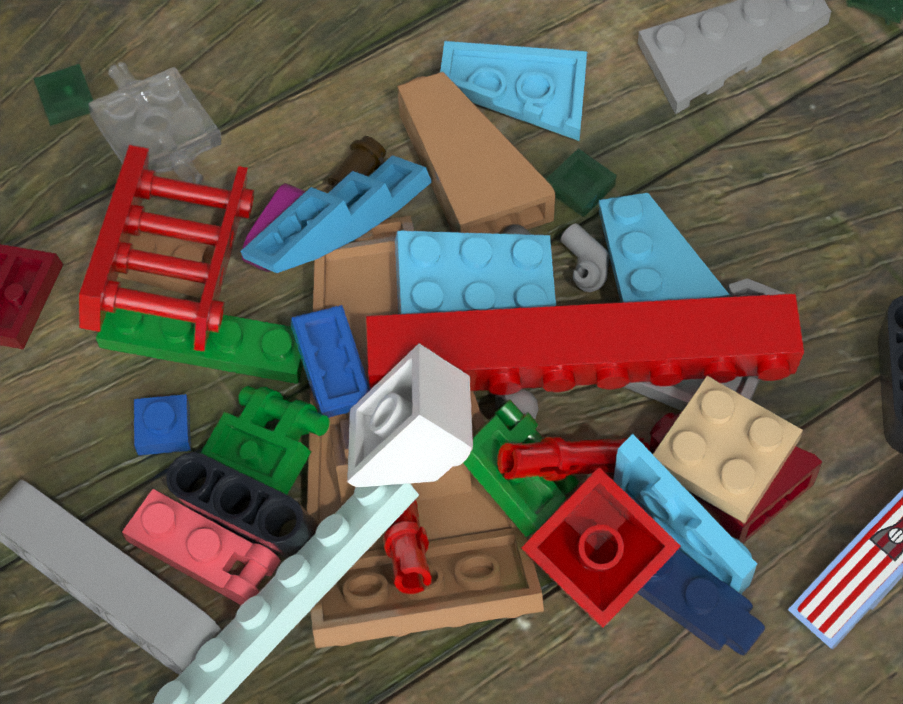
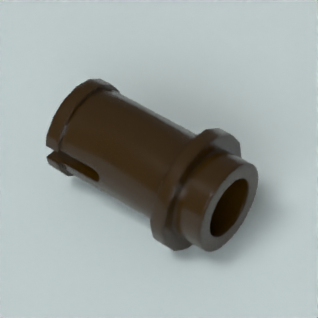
(364, 158)

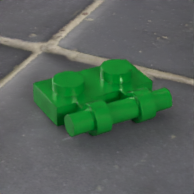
(258, 452)
(524, 500)

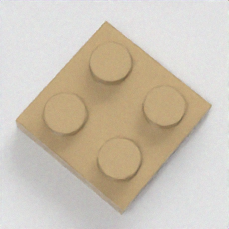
(727, 448)

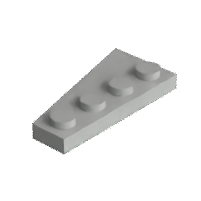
(714, 44)

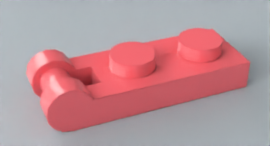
(199, 547)

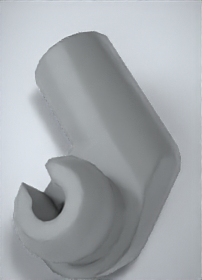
(592, 258)

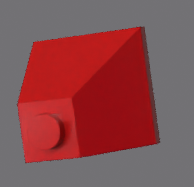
(600, 547)

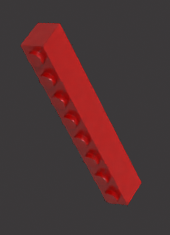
(600, 342)

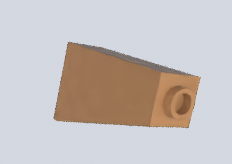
(471, 164)

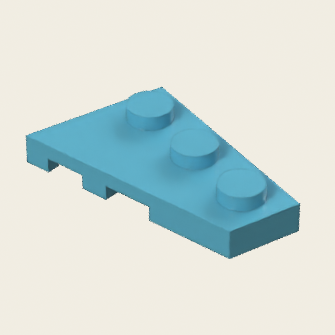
(521, 82)
(651, 255)
(682, 515)

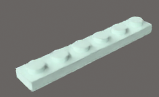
(288, 596)

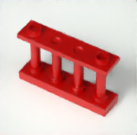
(127, 217)

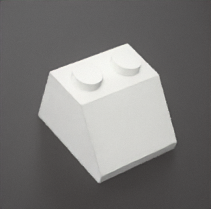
(411, 423)

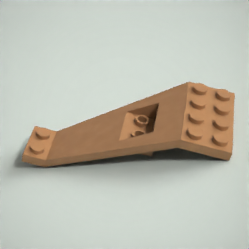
(472, 541)

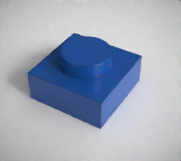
(162, 425)

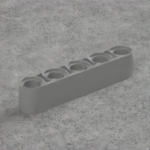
(103, 578)

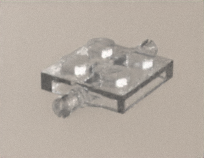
(158, 116)

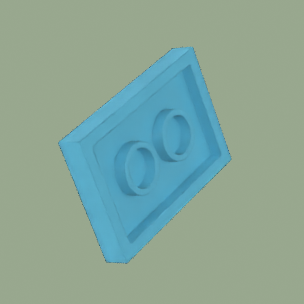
(472, 271)

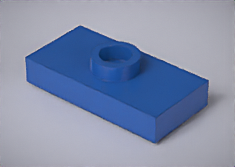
(330, 360)

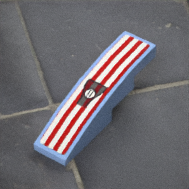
(855, 578)

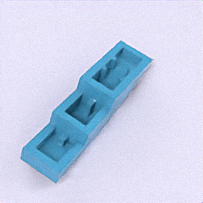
(330, 220)

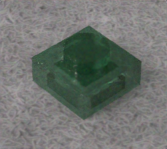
(64, 94)
(581, 182)

